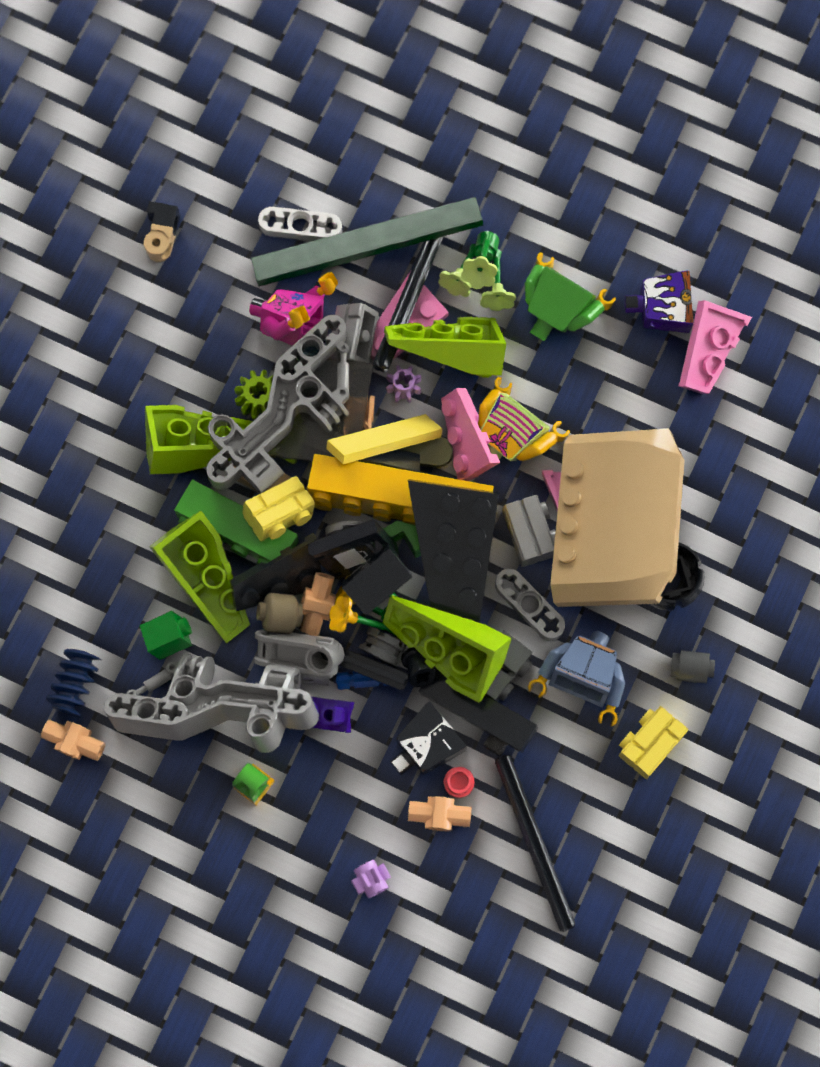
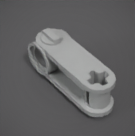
(299, 652)

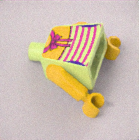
(513, 428)

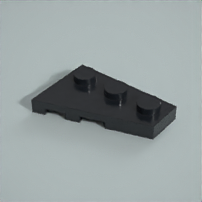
(283, 575)

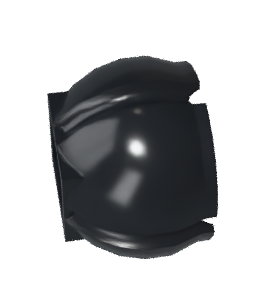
(691, 578)

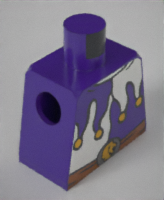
(664, 302)

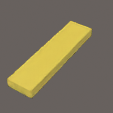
(384, 439)

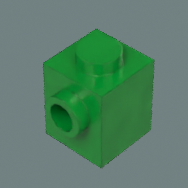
(166, 635)

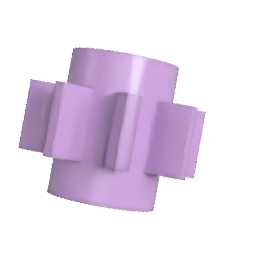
(398, 389)
(371, 879)

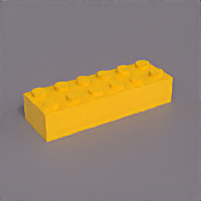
(370, 488)

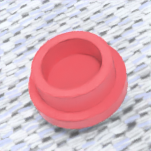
(458, 782)

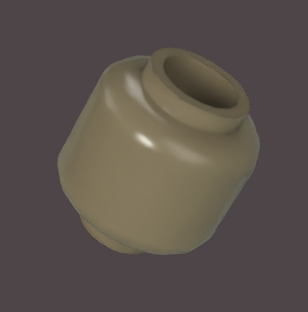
(280, 613)

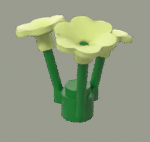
(480, 273)

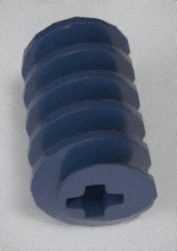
(72, 681)

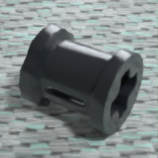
(419, 672)

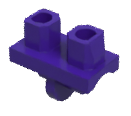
(333, 714)

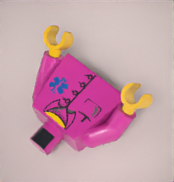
(291, 313)

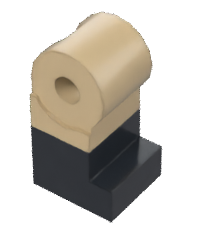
(164, 225)

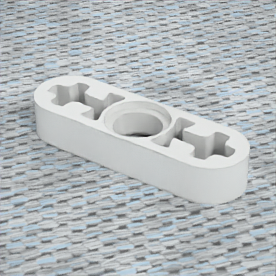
(293, 214)

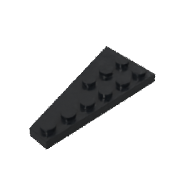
(454, 543)

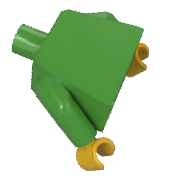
(560, 301)

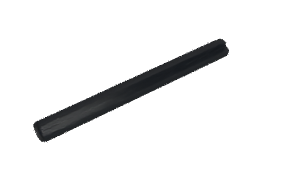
(408, 300)
(535, 843)

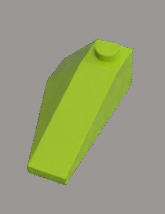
(180, 439)
(200, 567)
(458, 647)

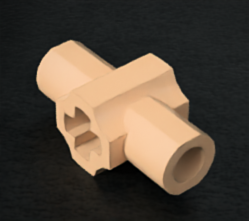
(317, 603)
(73, 740)
(439, 814)

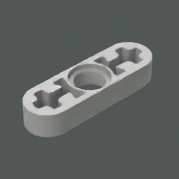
(507, 594)

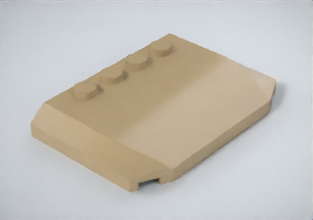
(617, 518)

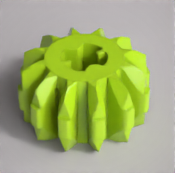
(250, 388)

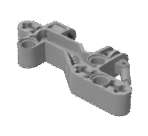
(251, 446)
(265, 706)

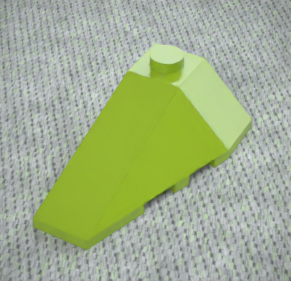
(468, 345)

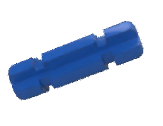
(345, 680)

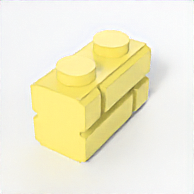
(279, 509)
(652, 742)

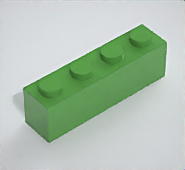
(230, 524)

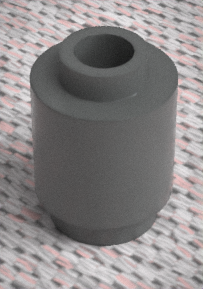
(692, 666)

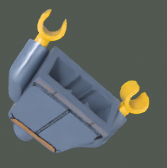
(585, 671)

